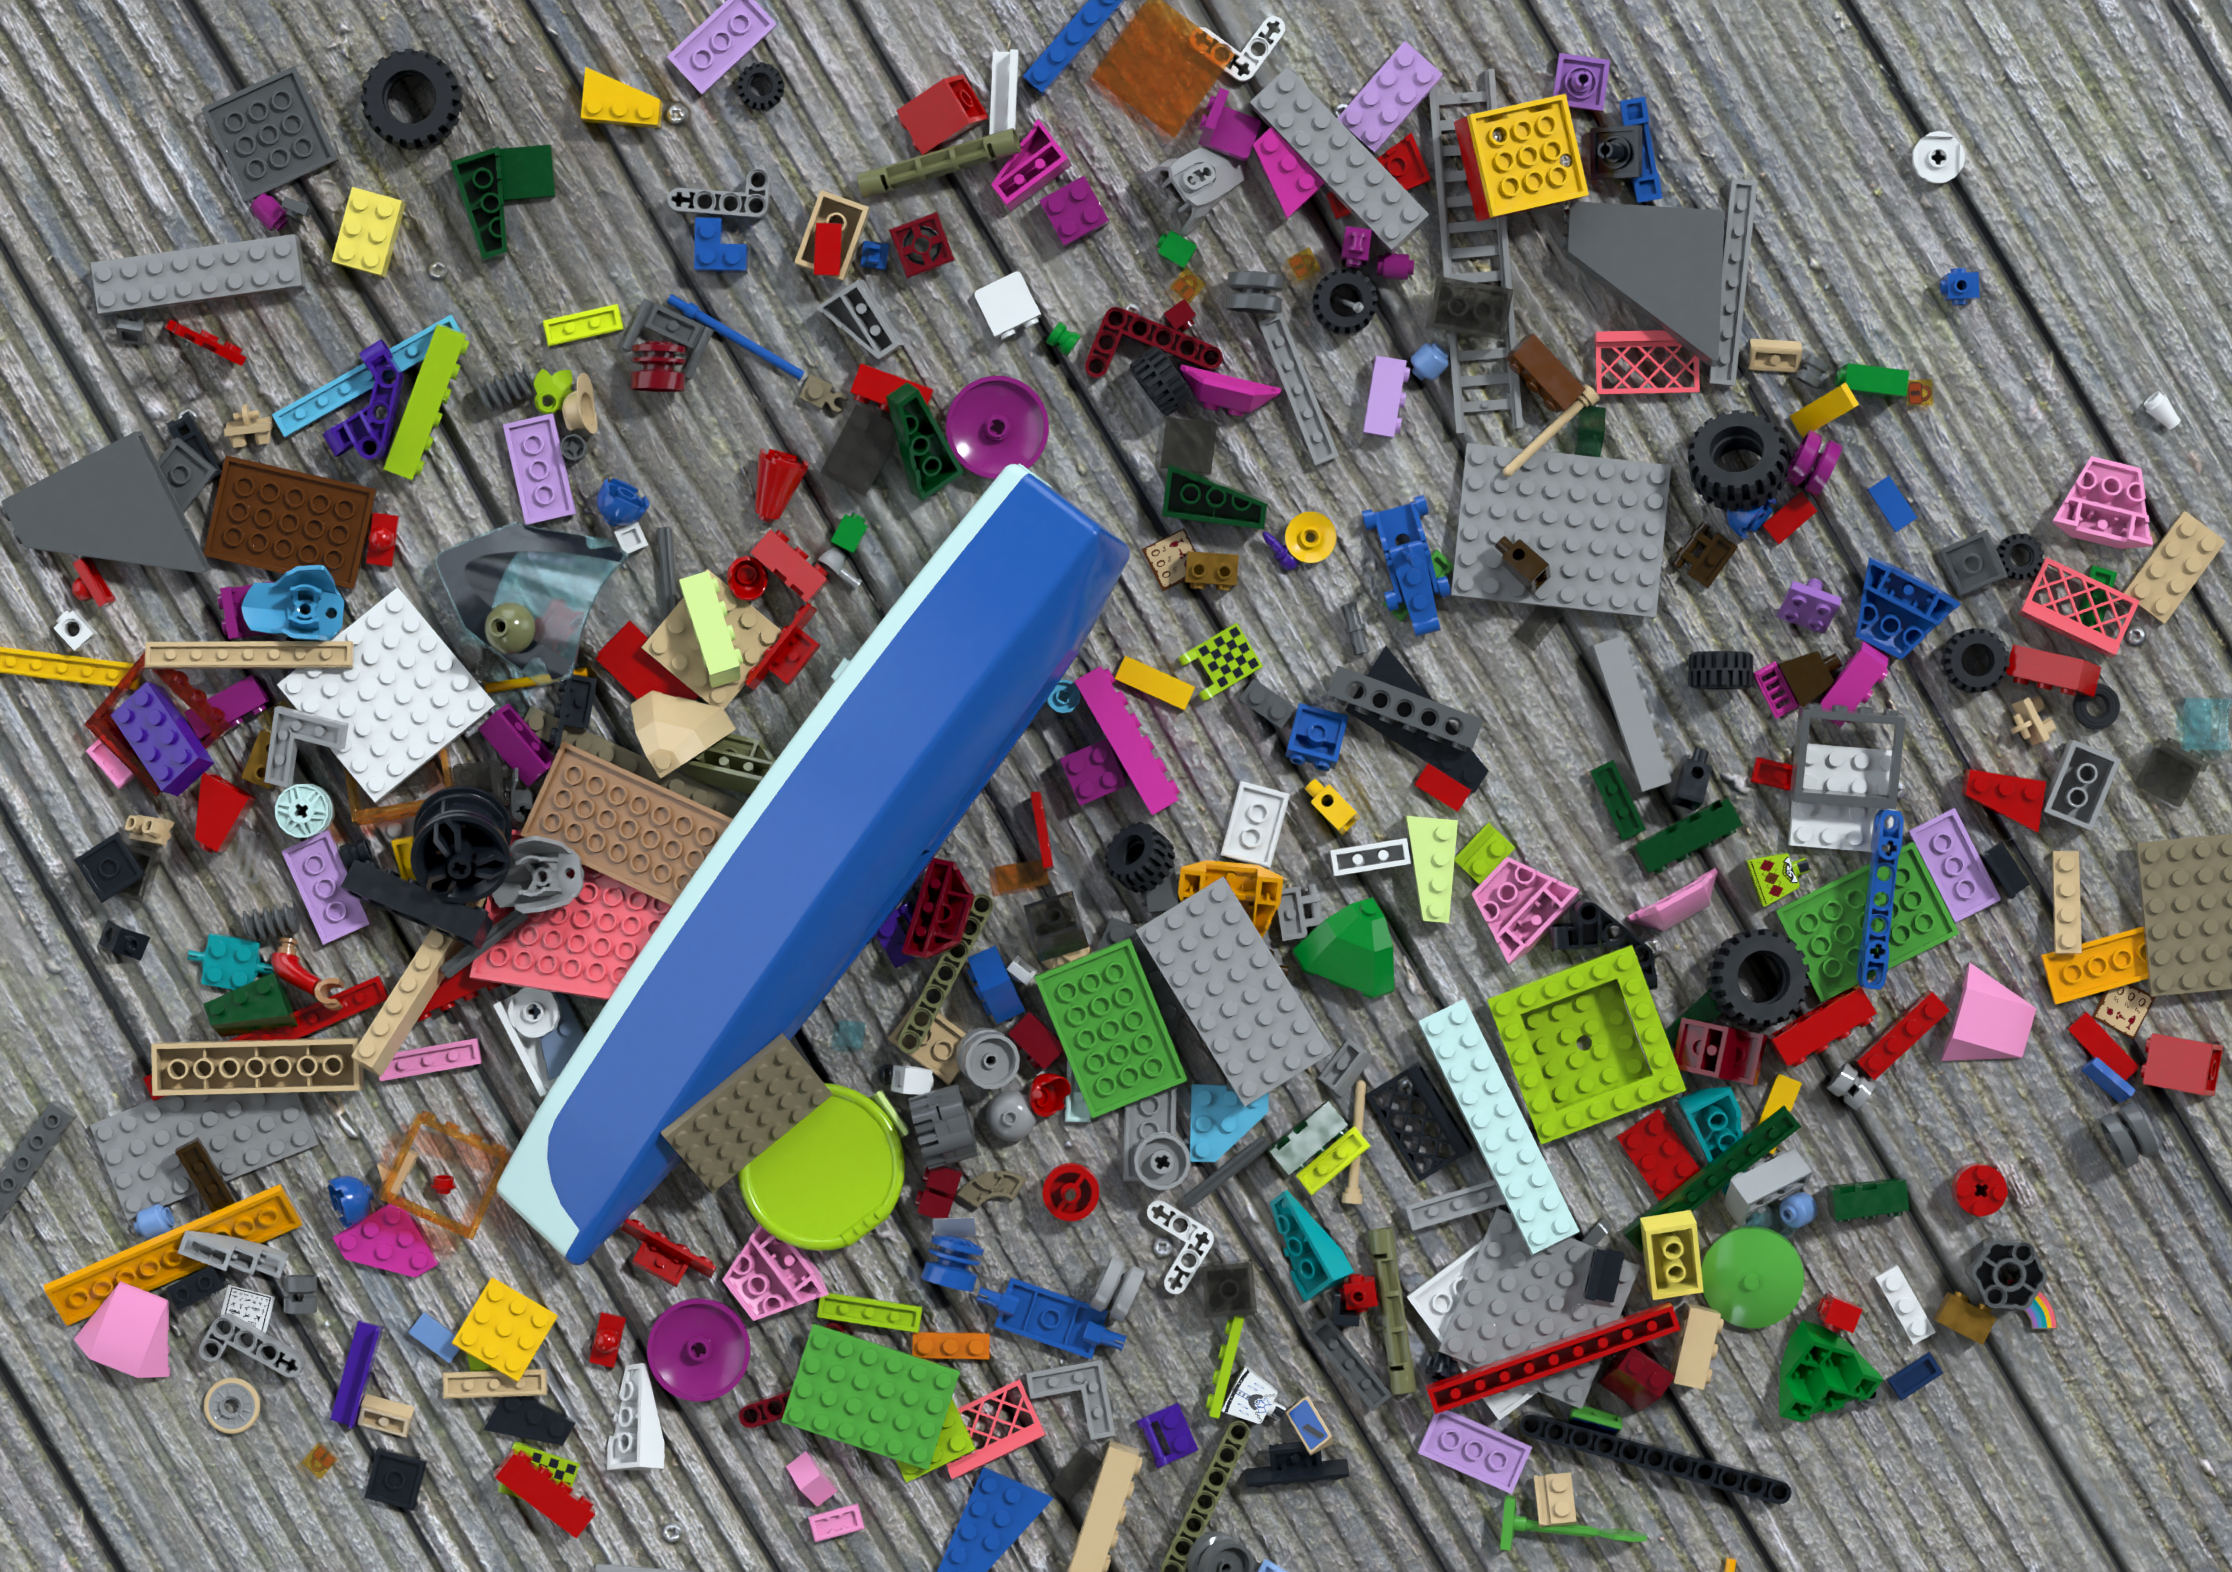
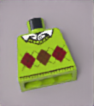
(1775, 876)

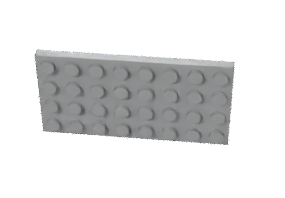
(1234, 991)
(234, 1128)

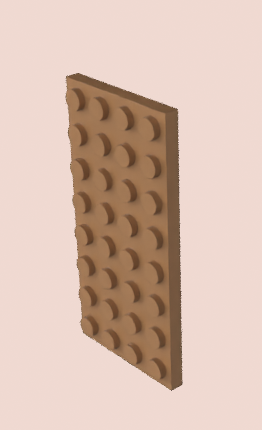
(624, 823)

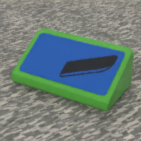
(1596, 1419)

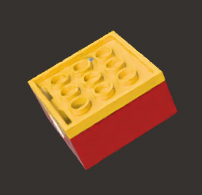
(1521, 158)

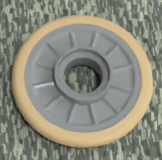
(245, 1396)

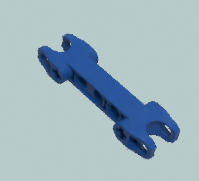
(1880, 939)

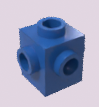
(1969, 286)

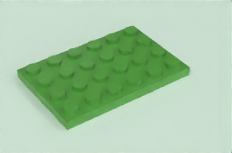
(1831, 921)
(1111, 1027)
(870, 1396)

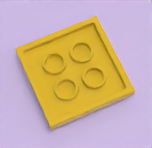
(504, 1329)

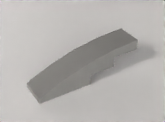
(238, 1253)

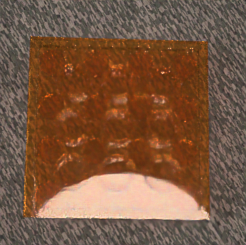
(1163, 65)

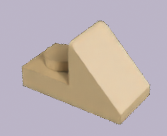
(405, 1170)

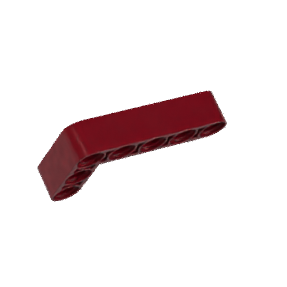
(1148, 339)
(761, 1405)

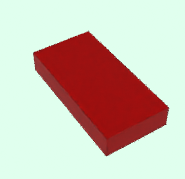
(828, 249)
(1789, 518)
(1442, 787)

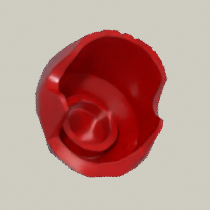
(747, 578)
(1048, 1094)

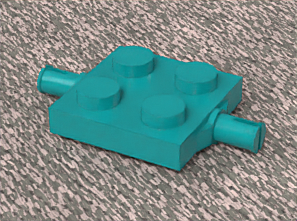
(230, 961)

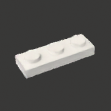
(1904, 1304)

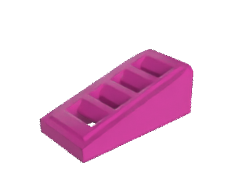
(1757, 676)

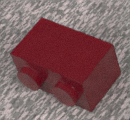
(1036, 1041)
(939, 1192)

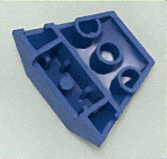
(1899, 608)

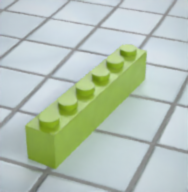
(425, 402)

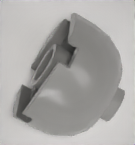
(1010, 1115)

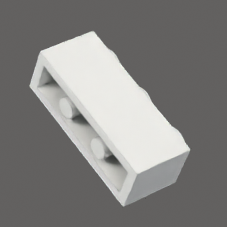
(1370, 856)

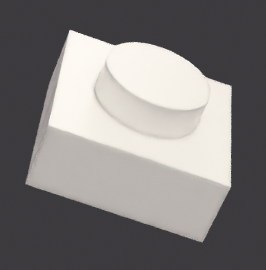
(631, 538)
(1021, 970)

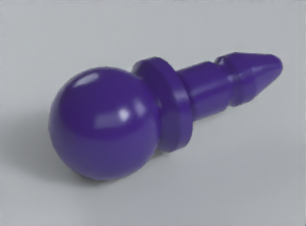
(1286, 559)

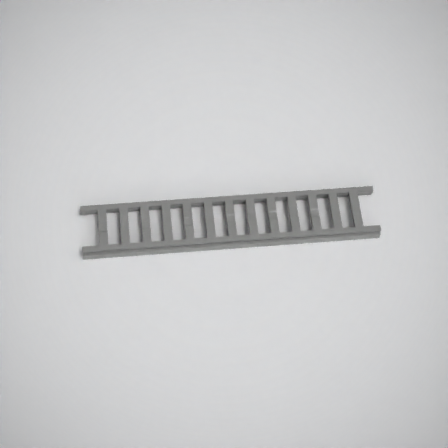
(1500, 250)

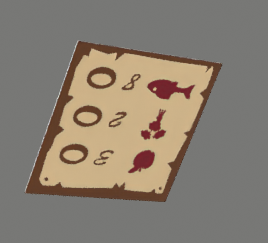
(1169, 558)
(2124, 1009)

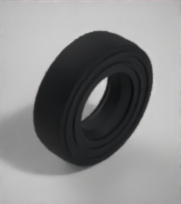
(2107, 718)

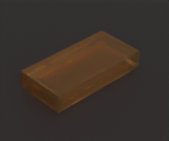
(1021, 875)

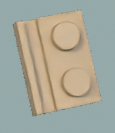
(1555, 1500)

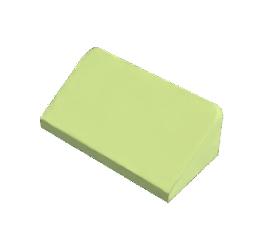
(884, 1103)

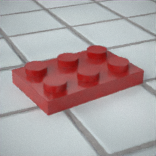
(1658, 1153)

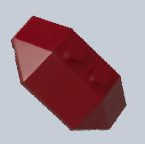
(939, 911)

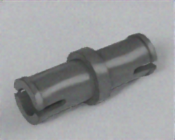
(1355, 628)

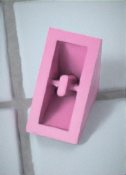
(811, 1479)

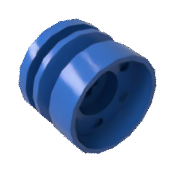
(952, 1263)

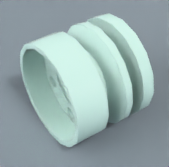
(319, 813)

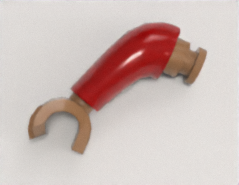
(288, 968)

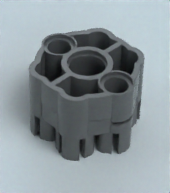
(943, 1126)
(1985, 1269)

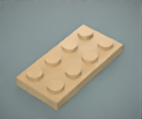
(2174, 567)

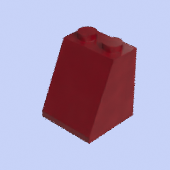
(1636, 1378)

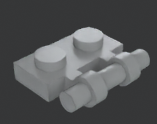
(1292, 915)

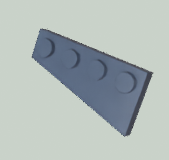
(562, 1042)

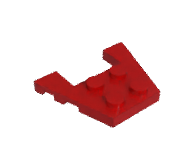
(207, 341)

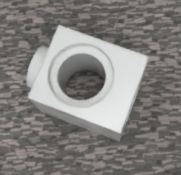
(85, 634)
(911, 1080)

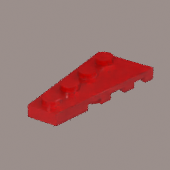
(1402, 162)

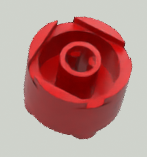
(1993, 1193)

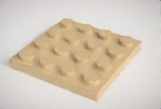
(679, 652)

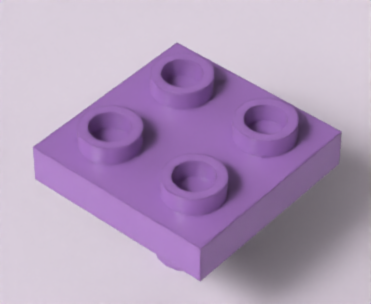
(1582, 81)
(1809, 606)

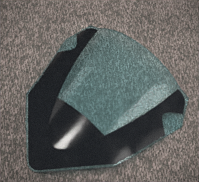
(541, 569)

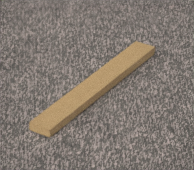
(249, 655)

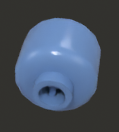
(1429, 361)
(1798, 1210)
(154, 1221)

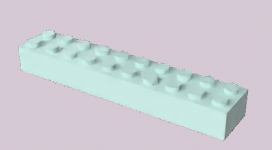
(1498, 1127)

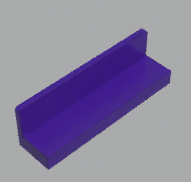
(356, 1373)

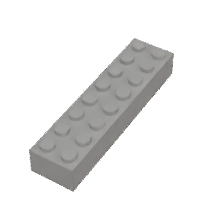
(1340, 160)
(198, 275)

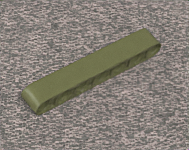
(943, 986)
(1206, 1487)

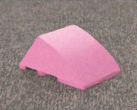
(2107, 506)
(1677, 905)
(1521, 906)
(1988, 1021)
(772, 1276)
(129, 1333)

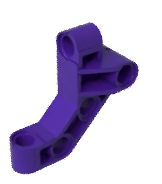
(364, 426)

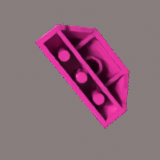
(1227, 392)

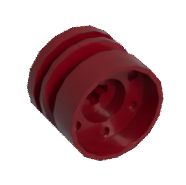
(658, 367)

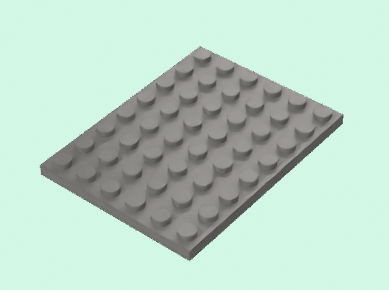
(1582, 514)

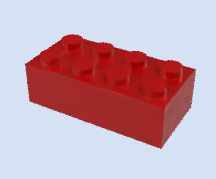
(1821, 1025)

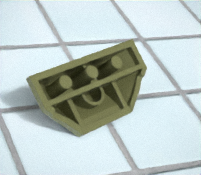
(731, 764)

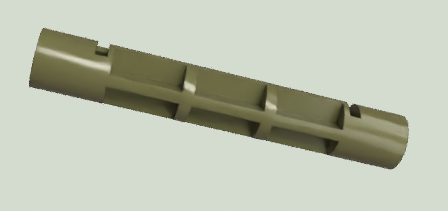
(939, 163)
(1392, 1310)

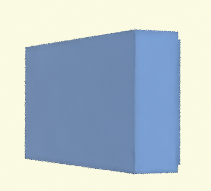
(435, 1336)

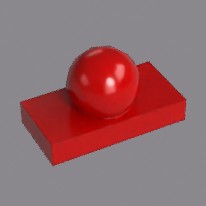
(382, 539)
(91, 584)
(607, 1339)

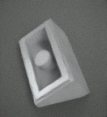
(1345, 1067)

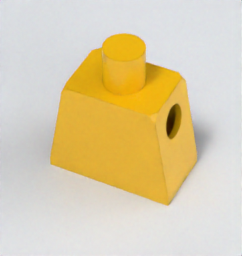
(1340, 813)

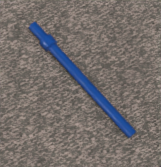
(692, 312)

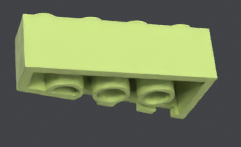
(711, 629)
(1433, 857)

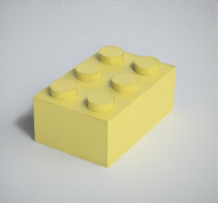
(368, 232)
(1671, 1255)

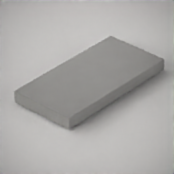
(1143, 1118)

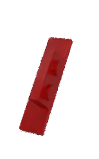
(789, 653)
(663, 1257)

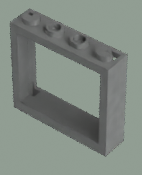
(1841, 712)

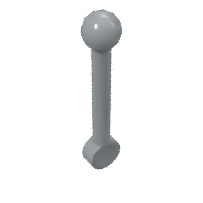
(1337, 299)

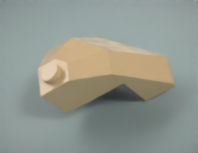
(676, 729)

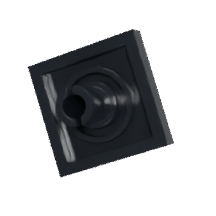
(1616, 152)

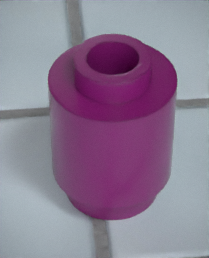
(269, 212)
(1395, 266)

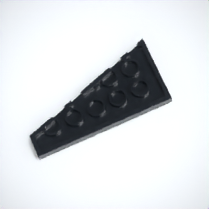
(1457, 764)

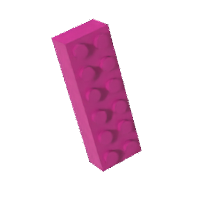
(1126, 739)

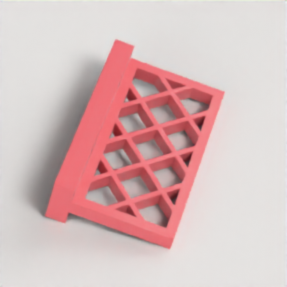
(1641, 340)
(2069, 628)
(1001, 1446)

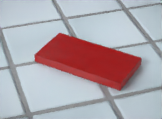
(636, 668)

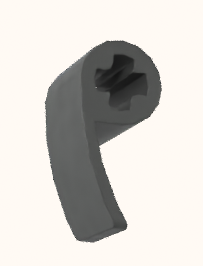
(521, 800)

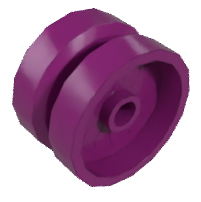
(1810, 461)

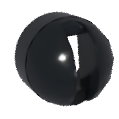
(881, 1074)

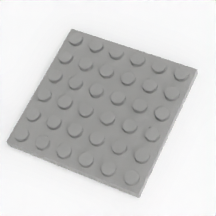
(1528, 1301)

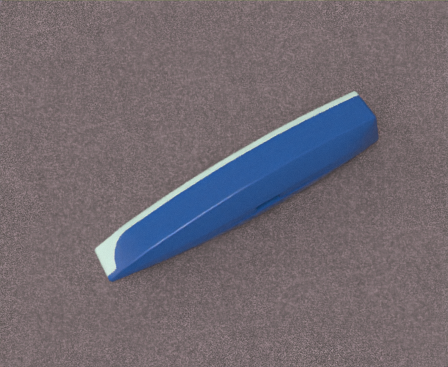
(820, 849)

